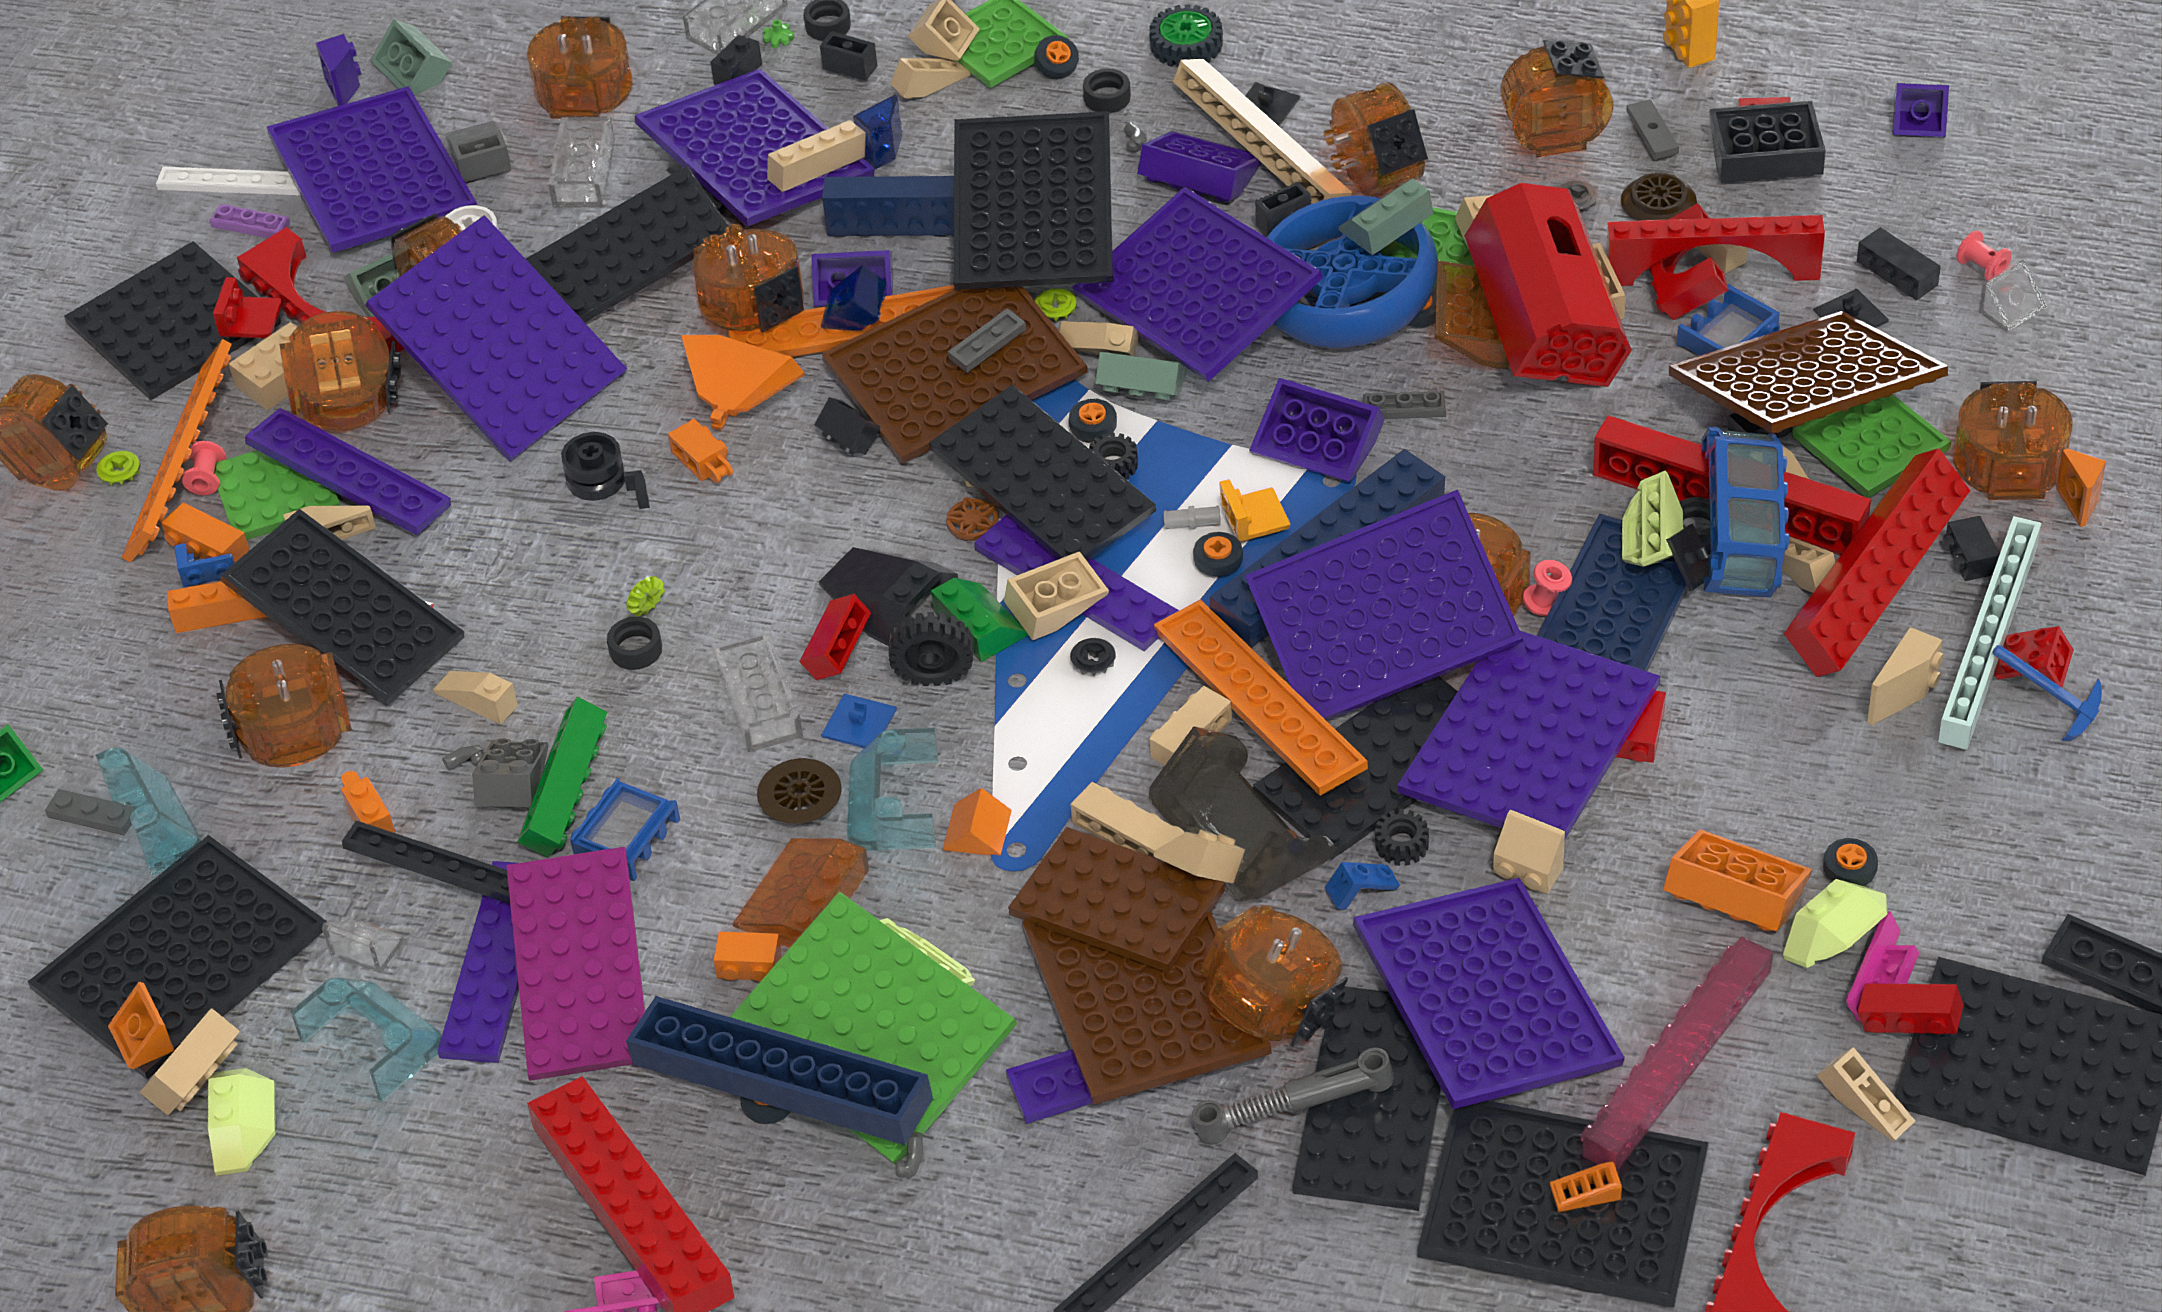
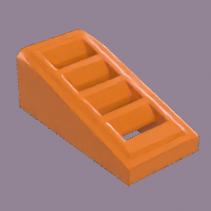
(1593, 1175)

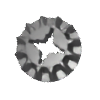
(1585, 191)

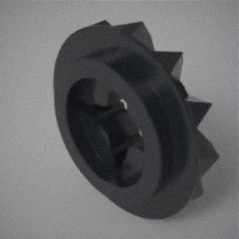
(1097, 648)

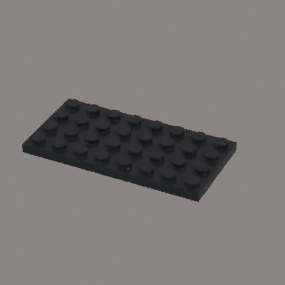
(630, 245)
(1042, 476)
(343, 606)
(1389, 739)
(1371, 1142)

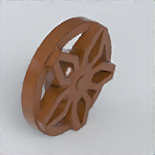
(971, 519)

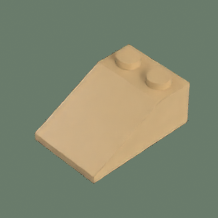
(1053, 594)
(1906, 675)

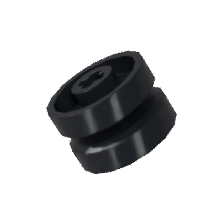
(593, 466)

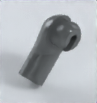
(1137, 136)
(463, 754)
(914, 1157)

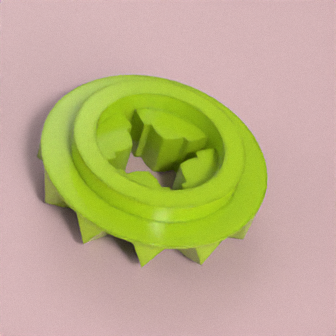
(1065, 300)
(122, 460)
(637, 600)

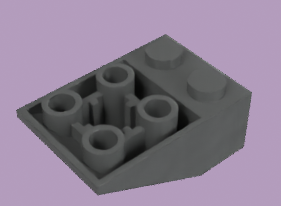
(479, 151)
(509, 773)

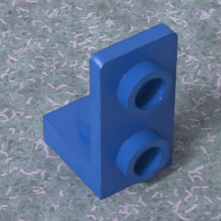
(200, 571)
(1353, 876)

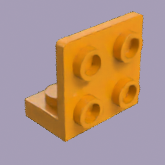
(1252, 513)

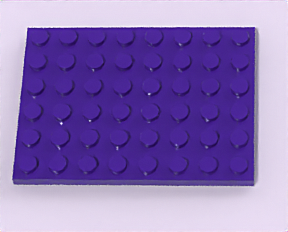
(727, 141)
(369, 167)
(1199, 283)
(496, 337)
(1384, 607)
(1530, 734)
(1487, 992)

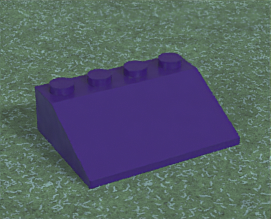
(1197, 165)
(1317, 430)

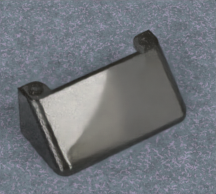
(1206, 792)

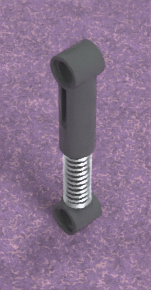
(1368, 1072)

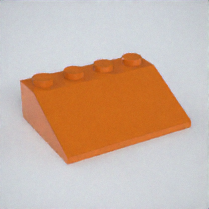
(1736, 880)

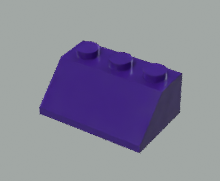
(832, 268)

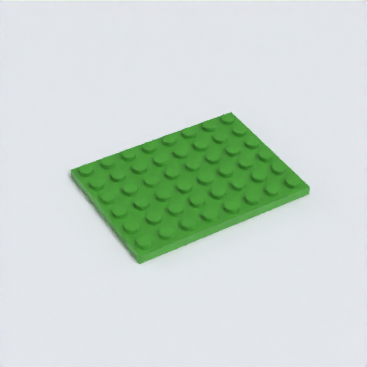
(881, 998)

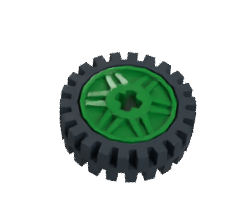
(1185, 35)

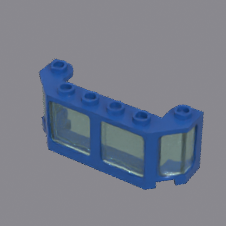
(1746, 512)

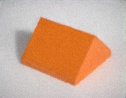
(2080, 483)
(978, 825)
(140, 1029)

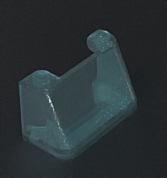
(159, 815)

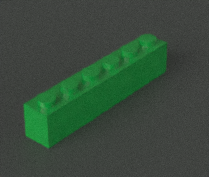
(562, 778)

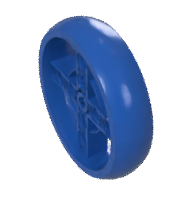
(1353, 276)

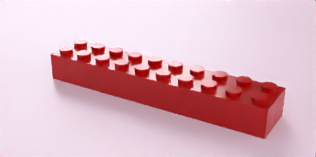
(1632, 453)
(1877, 563)
(630, 1199)

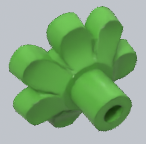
(778, 33)

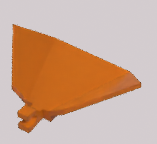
(736, 374)

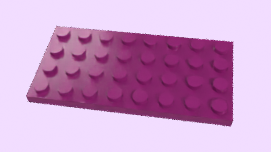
(576, 961)

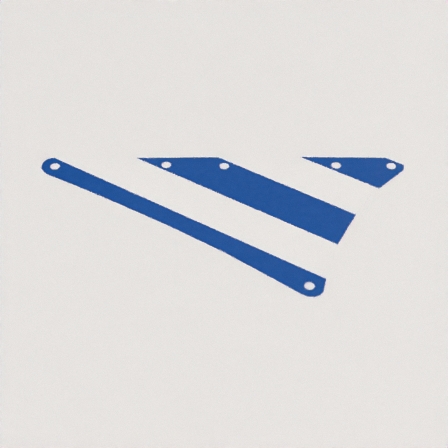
(1079, 723)

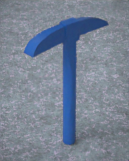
(2085, 711)

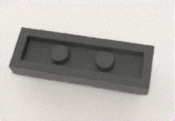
(987, 340)
(90, 812)

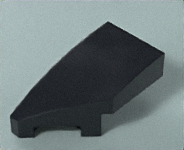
(635, 481)

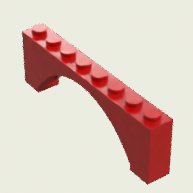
(1790, 240)
(273, 270)
(1795, 1156)

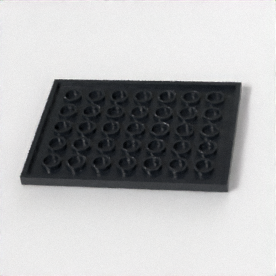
(1032, 200)
(193, 938)
(2041, 1068)
(1500, 1217)

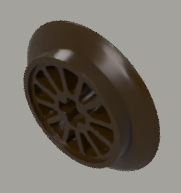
(1647, 201)
(820, 786)

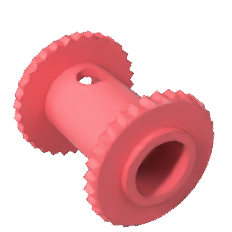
(1975, 250)
(201, 477)
(1541, 596)

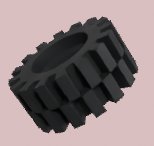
(1117, 447)
(1401, 824)

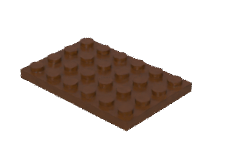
(1116, 899)

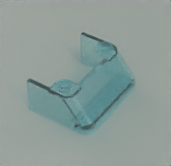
(878, 820)
(405, 1034)

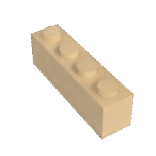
(816, 155)
(1120, 821)

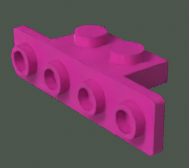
(1883, 962)
(622, 1294)

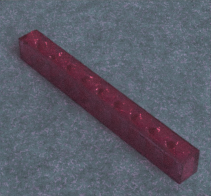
(1677, 1053)

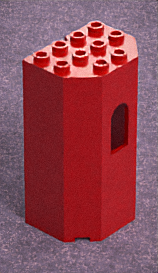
(1546, 287)

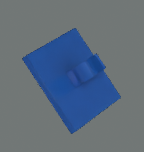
(858, 720)

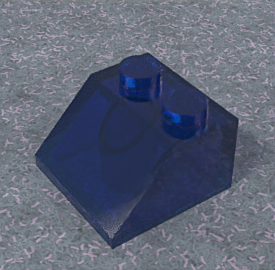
(881, 131)
(854, 301)

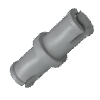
(1192, 516)

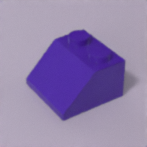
(339, 67)
(1920, 109)

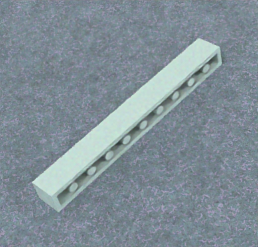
(1989, 631)

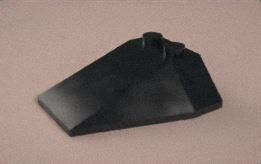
(884, 584)

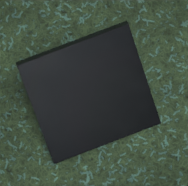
(1272, 101)
(1856, 305)
(1690, 556)

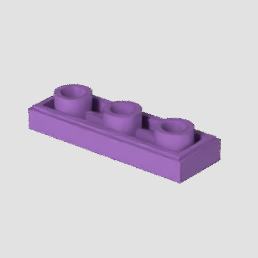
(248, 221)

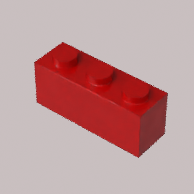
(835, 637)
(1910, 1008)

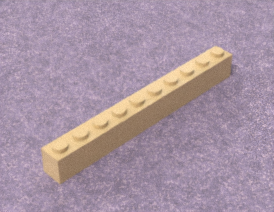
(1256, 130)

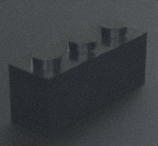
(1898, 263)

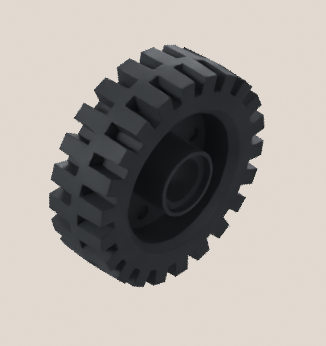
(931, 649)

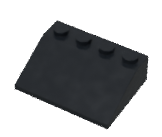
(1767, 141)

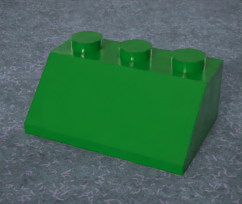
(987, 619)
(16, 763)

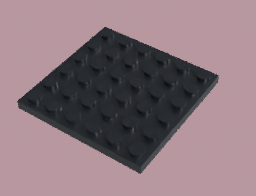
(160, 320)

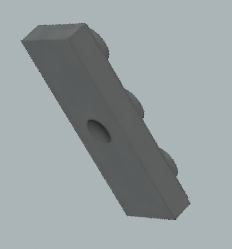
(1652, 129)
(1408, 404)

